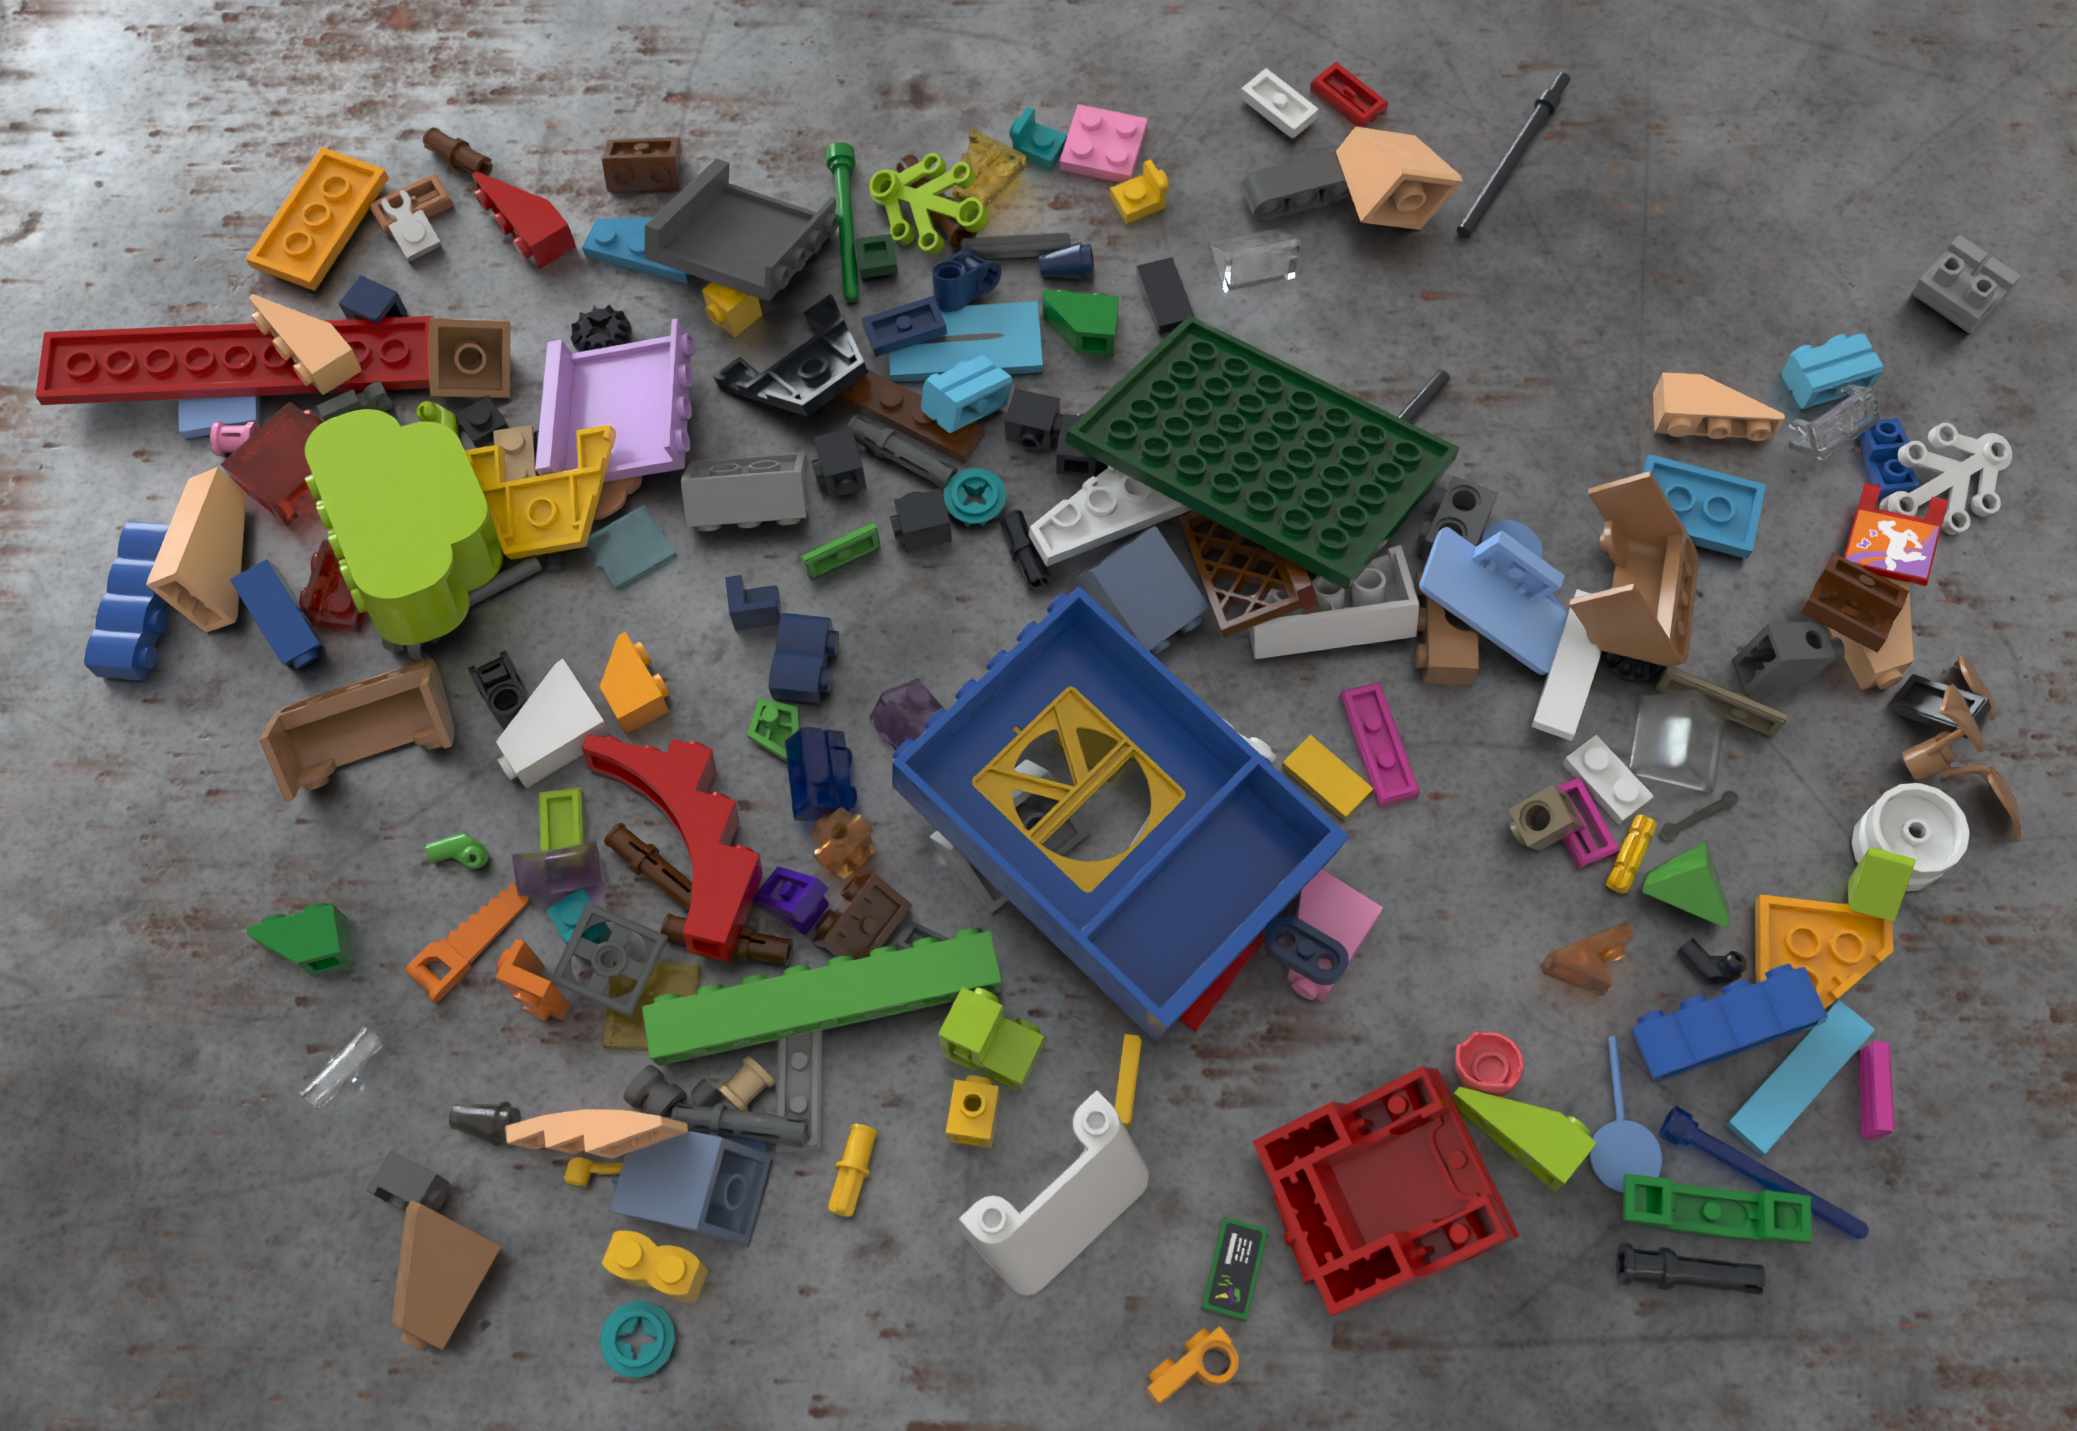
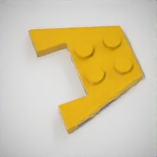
(545, 510)

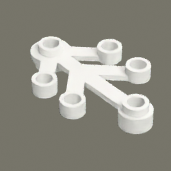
(1954, 475)

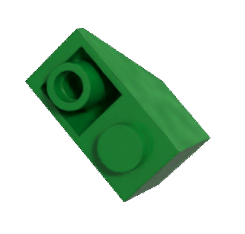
(1083, 320)
(309, 939)

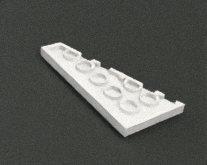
(1099, 514)

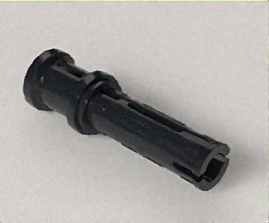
(1669, 1269)

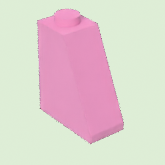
(1340, 914)

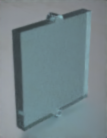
(630, 547)

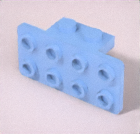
(1498, 593)

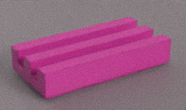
(1572, 843)
(1875, 1091)

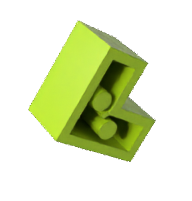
(988, 1042)

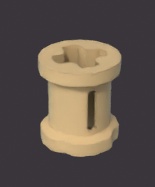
(745, 1084)

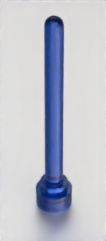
(1681, 1129)

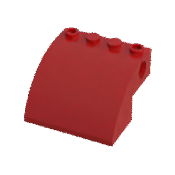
(1384, 1190)

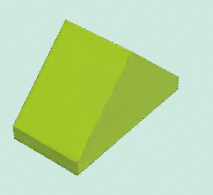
(1879, 883)

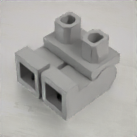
(1957, 294)

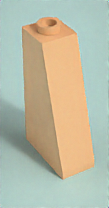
(203, 551)

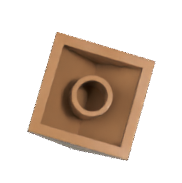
(469, 357)

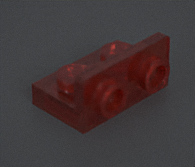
(327, 598)

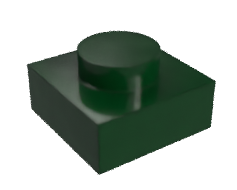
(876, 256)

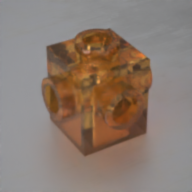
(839, 853)

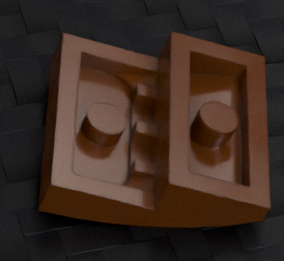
(1855, 602)

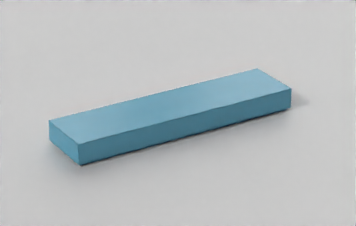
(1799, 1078)

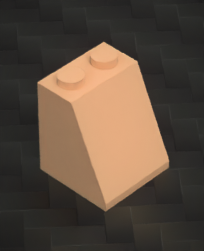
(1395, 178)

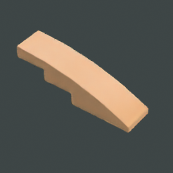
(595, 1131)

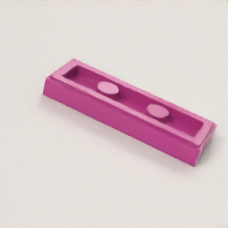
(1379, 744)

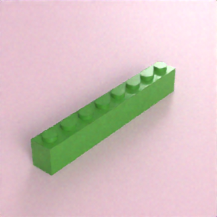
(820, 997)

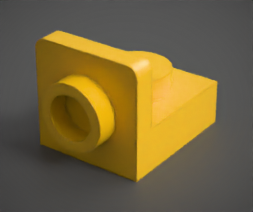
(1141, 194)

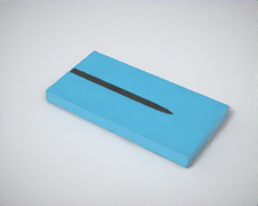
(1001, 332)

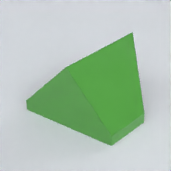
(1691, 885)

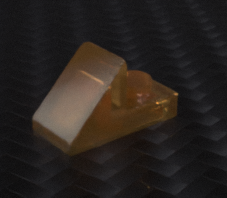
(1581, 964)

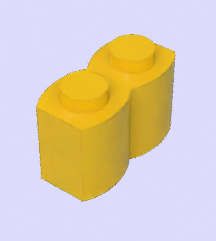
(645, 1265)

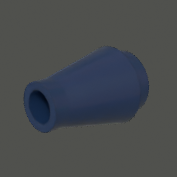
(1069, 262)

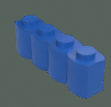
(129, 612)
(1728, 1024)

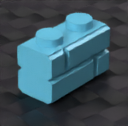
(1822, 371)
(965, 393)

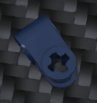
(963, 279)

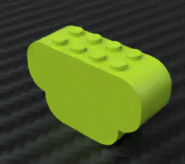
(403, 520)

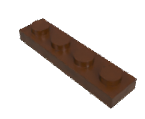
(902, 411)

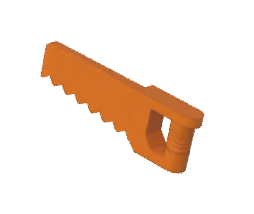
(465, 943)

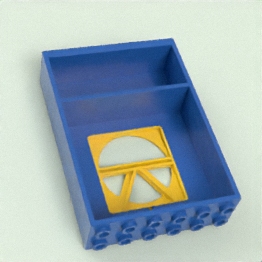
(1222, 831)

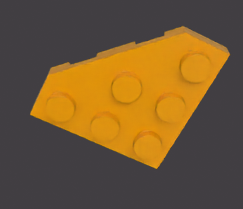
(1824, 937)

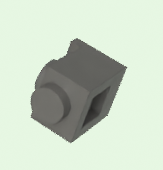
(404, 1180)

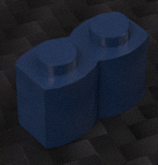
(802, 658)

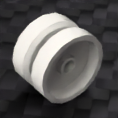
(1916, 824)

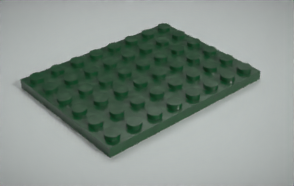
(1265, 449)

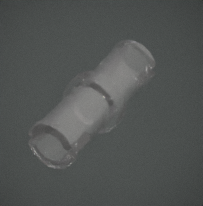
(342, 1068)

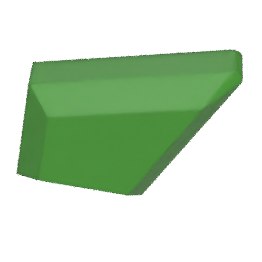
(772, 725)

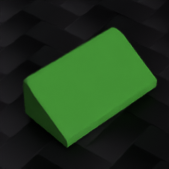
(840, 550)

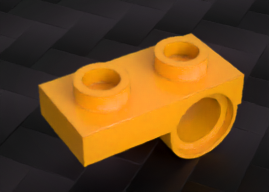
(1170, 1377)

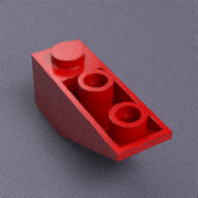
(530, 219)

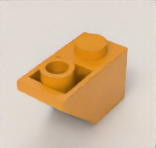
(630, 688)

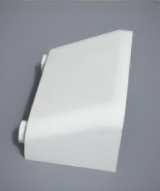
(1070, 1213)

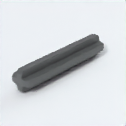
(1017, 245)

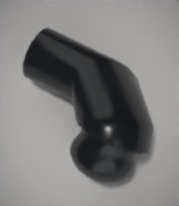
(1713, 968)

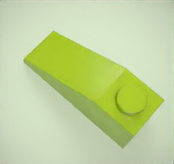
(1532, 1135)

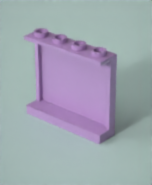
(630, 386)

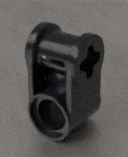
(500, 687)

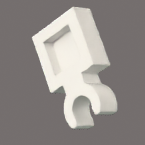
(411, 230)

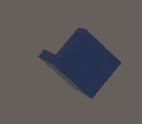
(371, 301)
(752, 606)

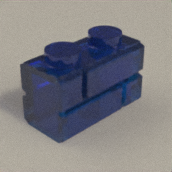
(819, 773)

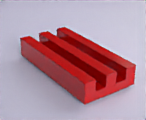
(1344, 98)

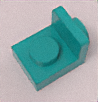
(1038, 142)
(567, 914)

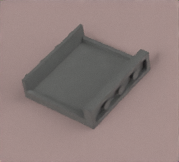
(736, 234)

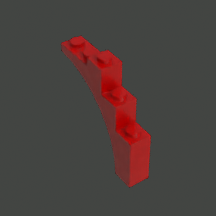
(679, 786)

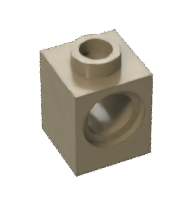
(1563, 818)

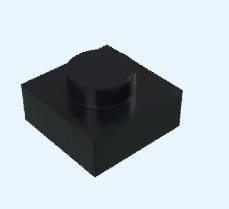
(480, 421)

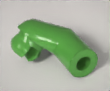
(460, 847)

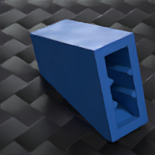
(278, 614)

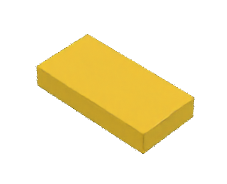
(1327, 777)
(1127, 1078)

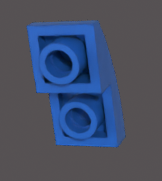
(1880, 455)

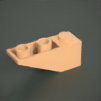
(313, 344)
(1707, 408)

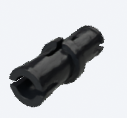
(1023, 550)

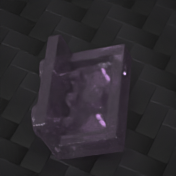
(903, 712)

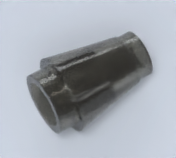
(484, 1120)

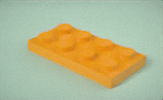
(317, 218)

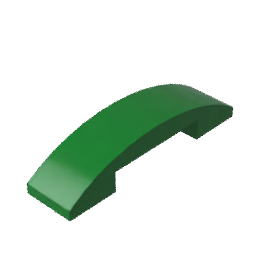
(1717, 1212)

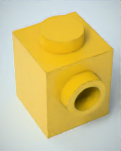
(731, 308)
(973, 1112)

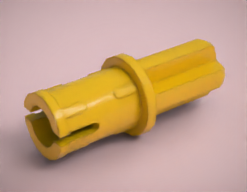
(852, 1170)

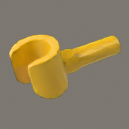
(580, 1170)

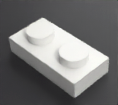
(1279, 103)
(1608, 780)

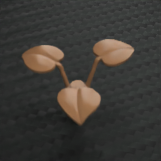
(1937, 754)

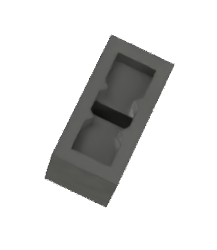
(1468, 523)

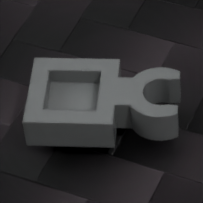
(372, 397)

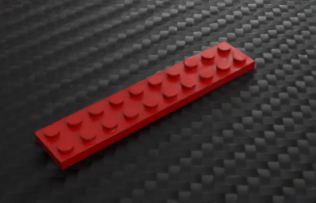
(217, 362)

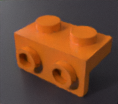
(520, 975)

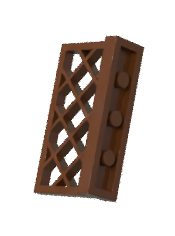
(1294, 578)

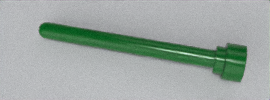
(841, 161)

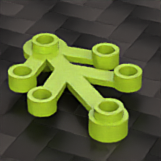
(891, 187)

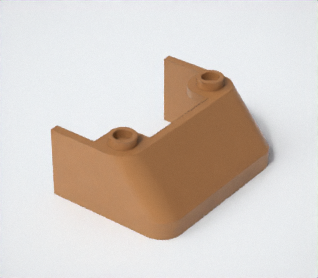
(1654, 575)
(354, 722)

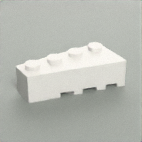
(1373, 610)

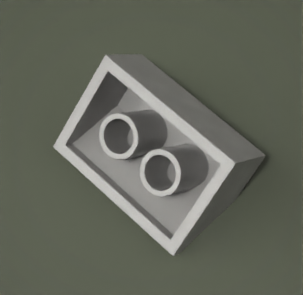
(745, 490)
(1030, 810)

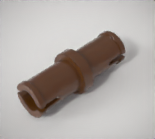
(456, 152)

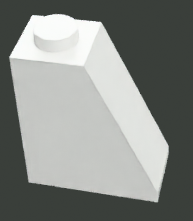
(549, 728)

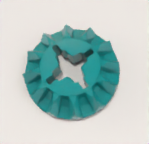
(975, 482)
(624, 1322)

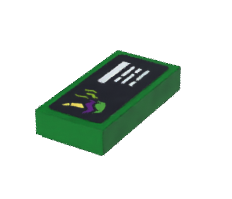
(1234, 1269)

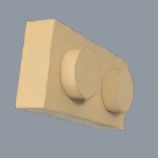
(519, 451)

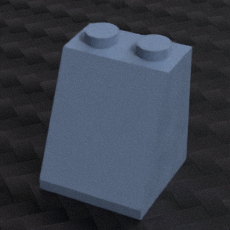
(1145, 590)
(694, 1186)

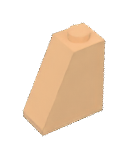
(1892, 659)

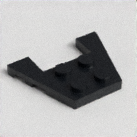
(808, 374)

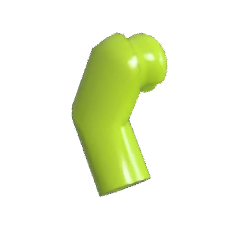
(436, 413)

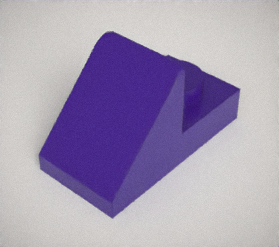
(793, 898)

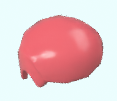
(1489, 1063)

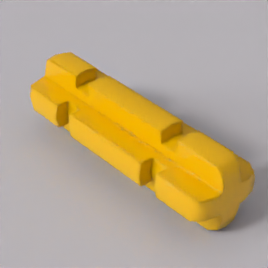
(1631, 854)

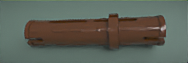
(646, 860)
(748, 946)

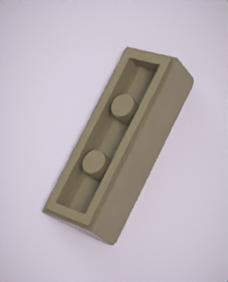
(1733, 704)

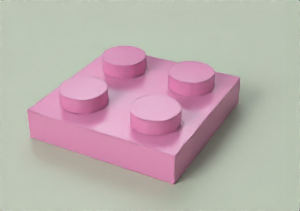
(1103, 144)

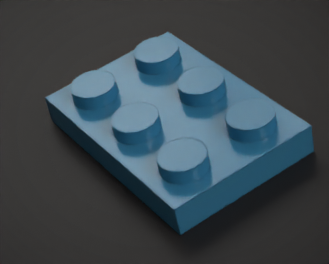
(1714, 507)

